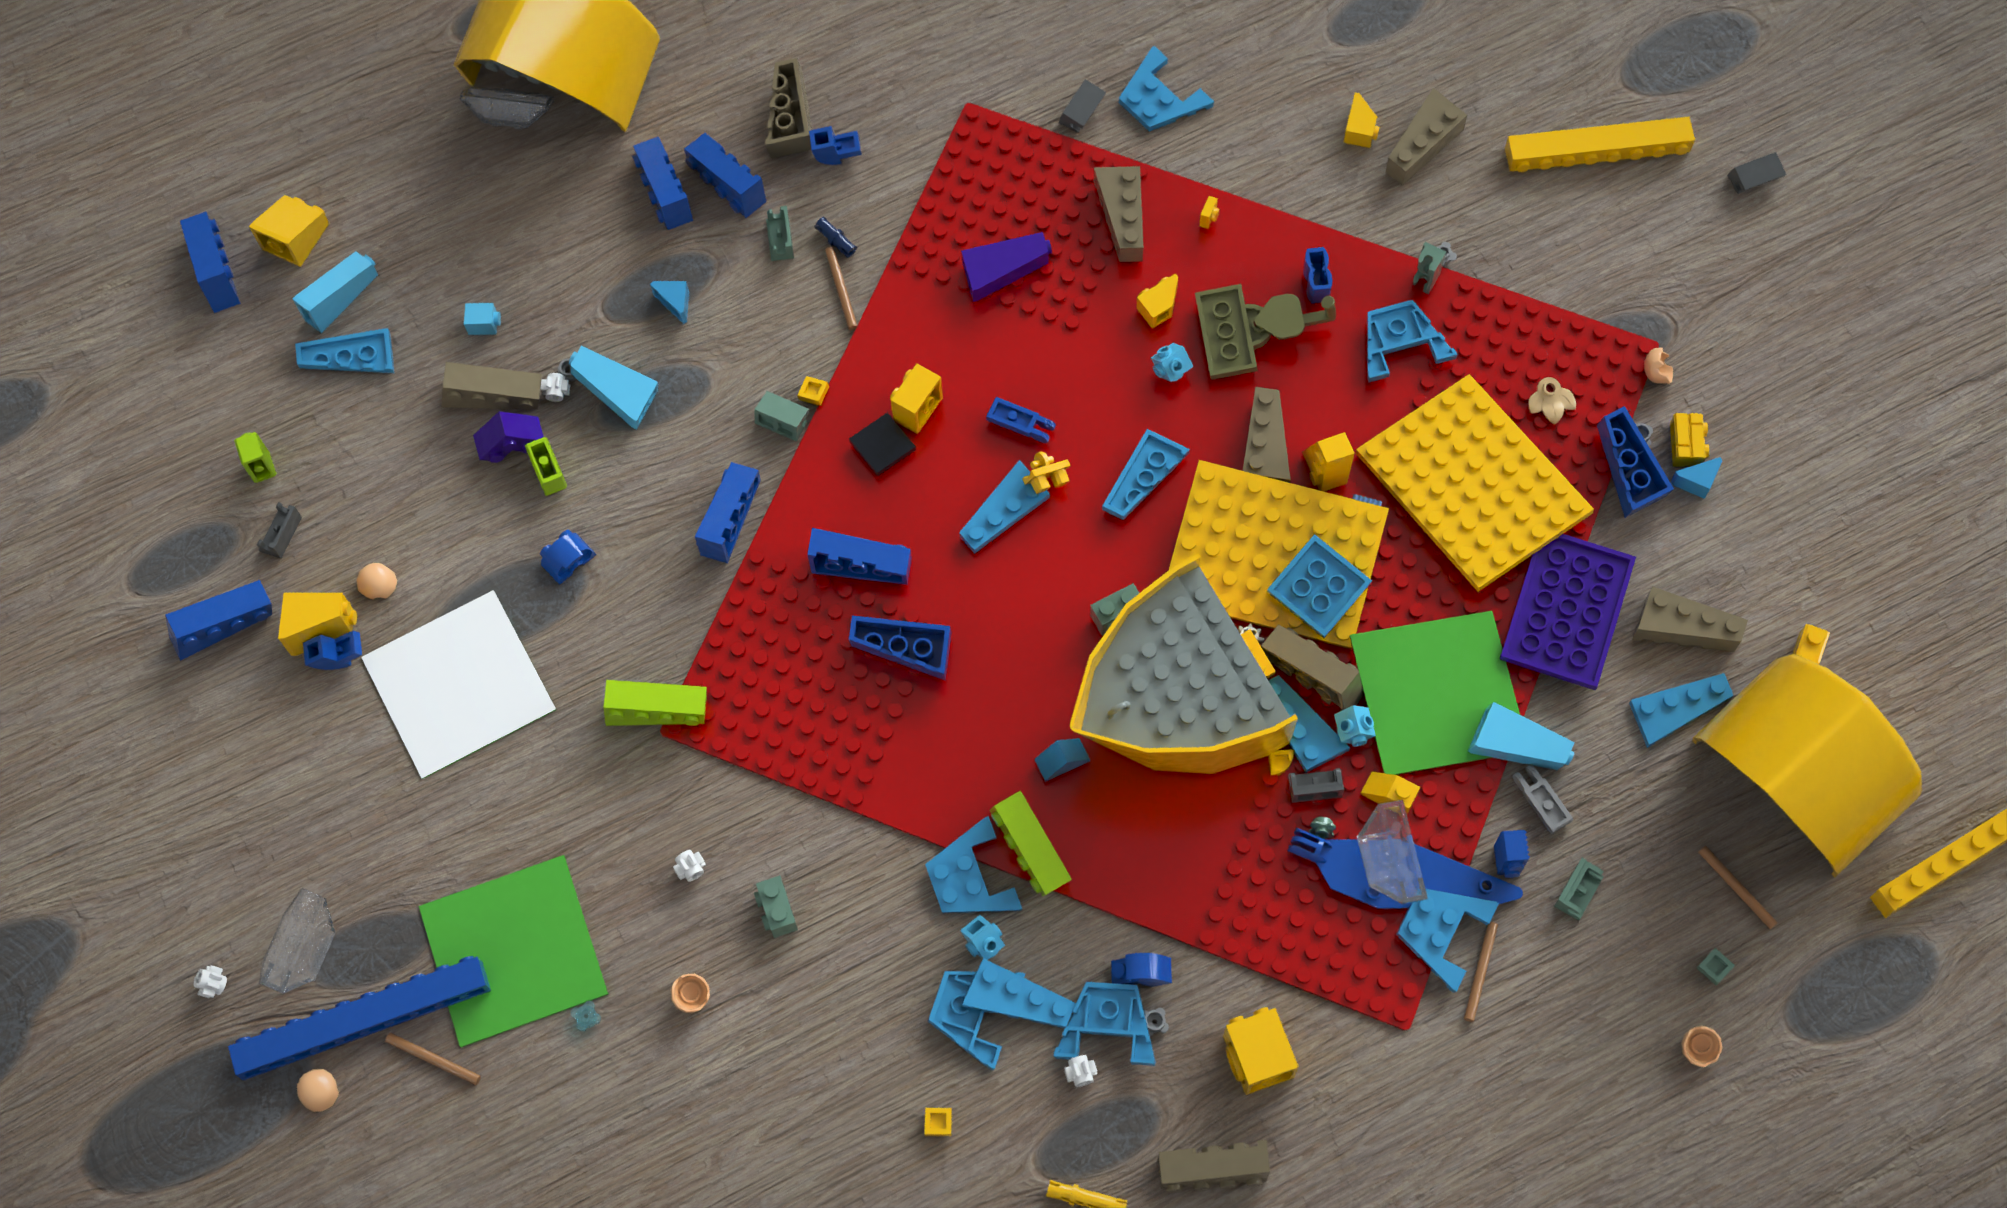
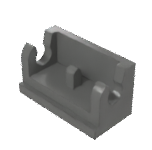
(1081, 106)
(1756, 172)
(280, 531)
(1316, 786)

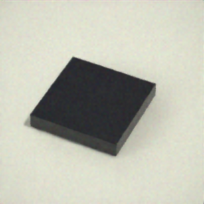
(882, 444)

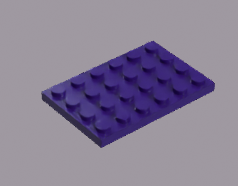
(1568, 610)

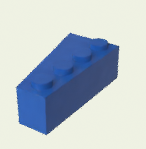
(725, 175)
(663, 183)
(210, 261)
(1631, 462)
(727, 512)
(858, 558)
(217, 618)
(904, 642)

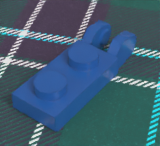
(1019, 419)

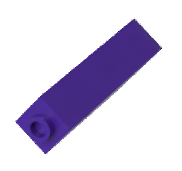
(1003, 262)

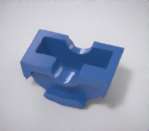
(565, 555)

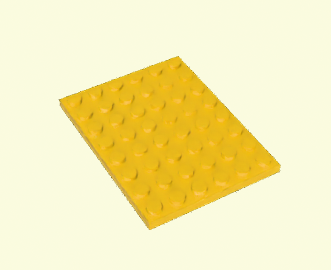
(1474, 482)
(1256, 526)

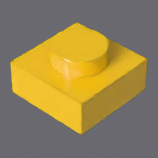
(1209, 213)
(813, 391)
(938, 1121)

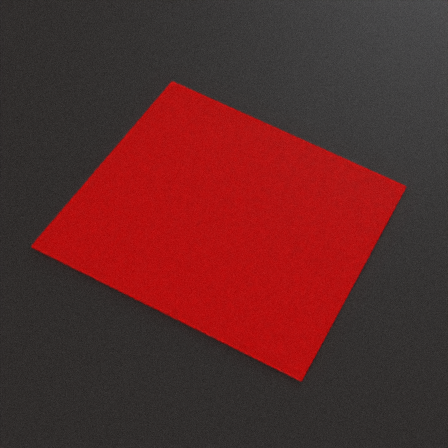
(934, 755)

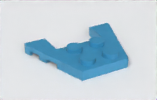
(1152, 101)
(1398, 329)
(959, 879)
(1432, 924)
(1108, 1011)
(959, 1022)

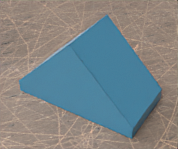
(673, 296)
(1697, 478)
(1061, 758)

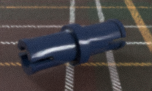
(835, 237)

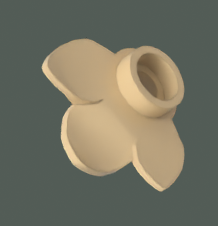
(1551, 403)

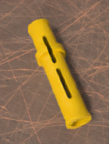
(1082, 1197)

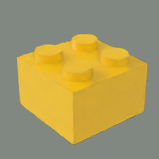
(916, 398)

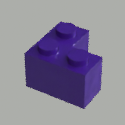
(506, 433)

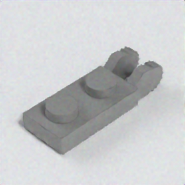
(1543, 800)

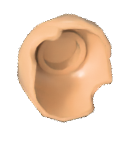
(1656, 368)
(376, 581)
(690, 993)
(1701, 1046)
(317, 1090)

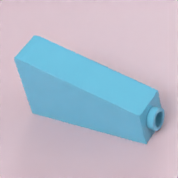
(335, 290)
(614, 384)
(1517, 739)

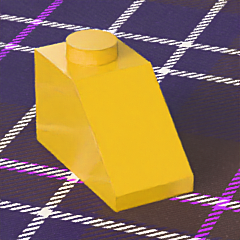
(1361, 124)
(1390, 788)

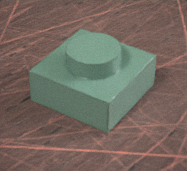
(1715, 966)

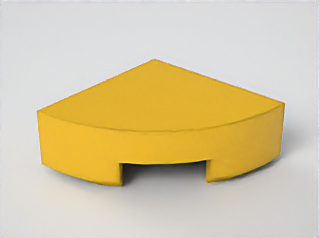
(1280, 761)

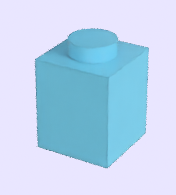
(481, 319)

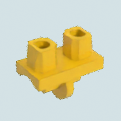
(1044, 470)

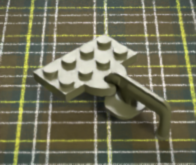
(1236, 329)

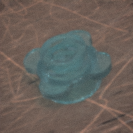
(592, 1019)

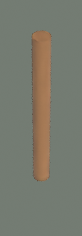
(841, 288)
(1740, 890)
(1480, 972)
(433, 1058)

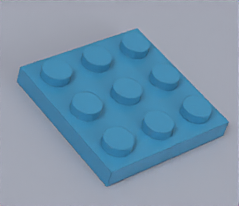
(1319, 586)

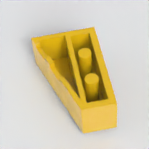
(1330, 461)

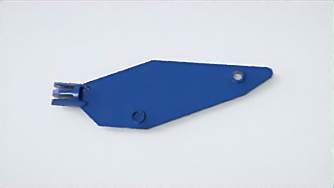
(1345, 873)

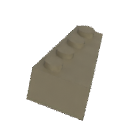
(789, 111)
(1426, 136)
(1121, 200)
(489, 388)
(1266, 439)
(1687, 622)
(1314, 667)
(1214, 1166)

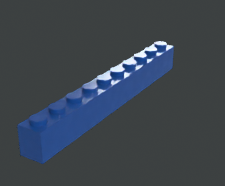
(358, 1018)

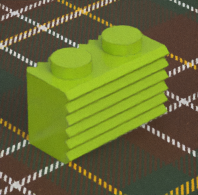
(255, 457)
(546, 466)

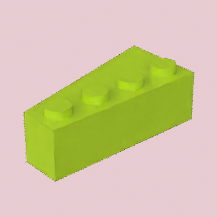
(653, 704)
(1030, 844)

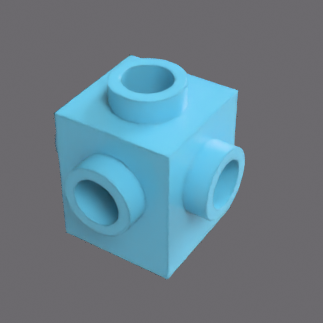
(1171, 362)
(1354, 725)
(982, 938)

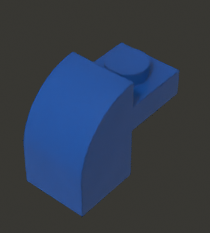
(832, 148)
(332, 653)
(1142, 969)

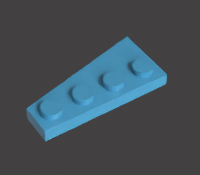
(353, 352)
(1144, 471)
(1002, 509)
(1673, 708)
(1312, 737)
(1009, 994)

